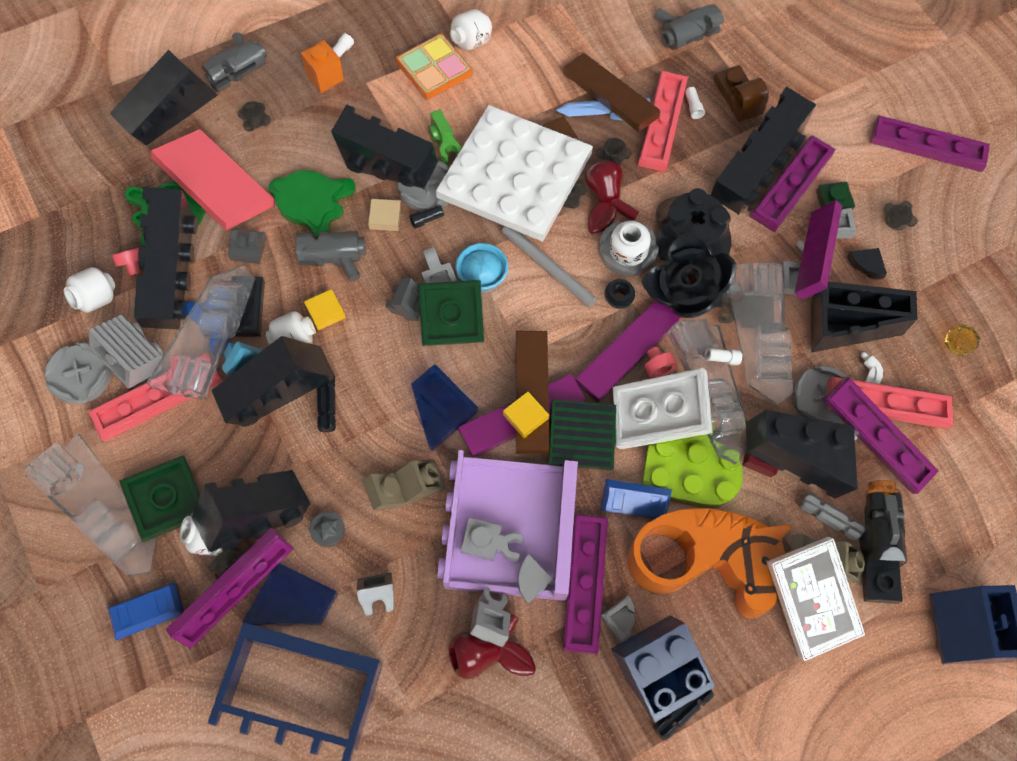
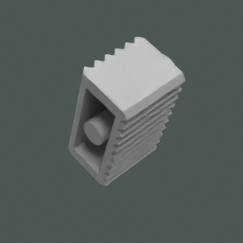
(125, 350)

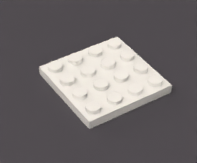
(514, 172)

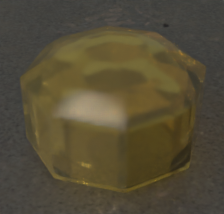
(962, 340)

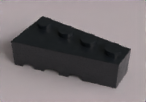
(764, 152)
(164, 259)

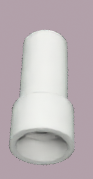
(344, 44)
(695, 106)
(729, 356)

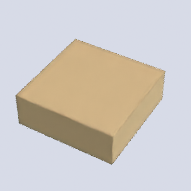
(384, 215)

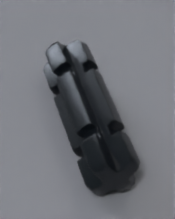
(326, 407)
(667, 725)

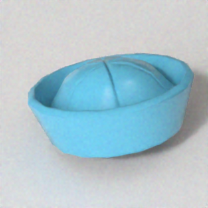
(482, 263)

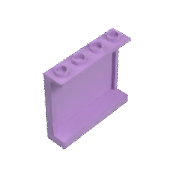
(523, 500)

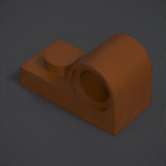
(744, 96)

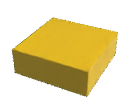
(324, 309)
(525, 414)

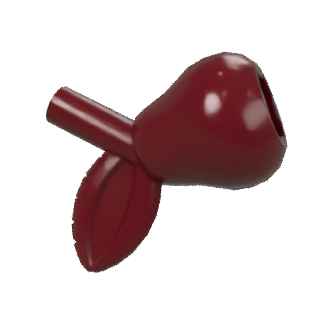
(605, 182)
(473, 656)

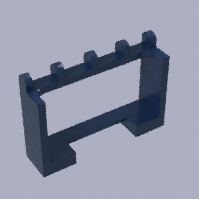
(275, 640)

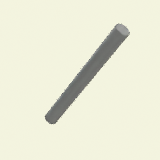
(550, 266)

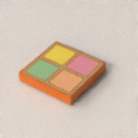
(434, 66)

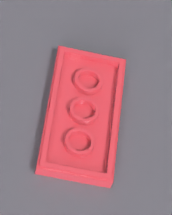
(212, 179)

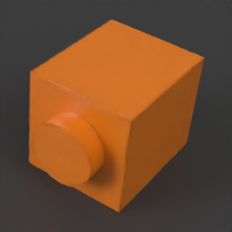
(322, 66)

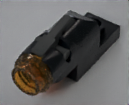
(883, 543)

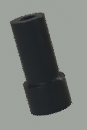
(420, 218)

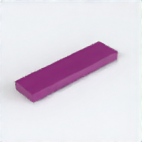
(930, 143)
(792, 183)
(818, 250)
(627, 351)
(494, 429)
(881, 435)
(585, 585)
(229, 589)

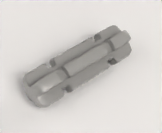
(832, 516)

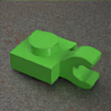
(442, 133)

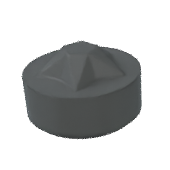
(327, 529)

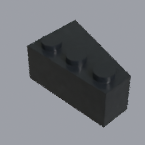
(162, 99)
(383, 152)
(859, 314)
(272, 380)
(807, 447)
(248, 510)

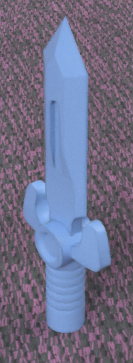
(587, 108)

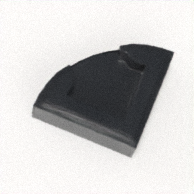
(869, 262)

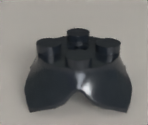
(699, 207)
(690, 259)

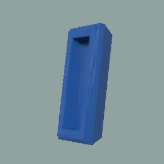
(635, 499)
(145, 610)

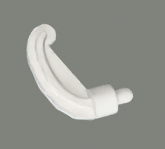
(876, 371)

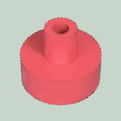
(129, 259)
(659, 363)

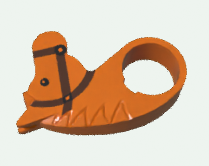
(716, 541)

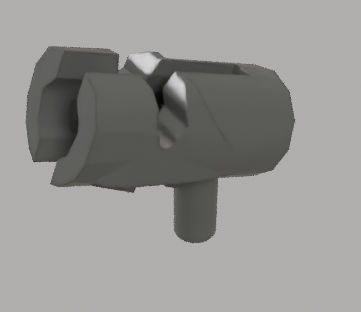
(691, 27)
(234, 62)
(334, 248)

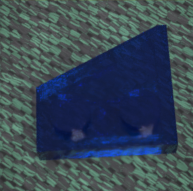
(440, 405)
(290, 600)

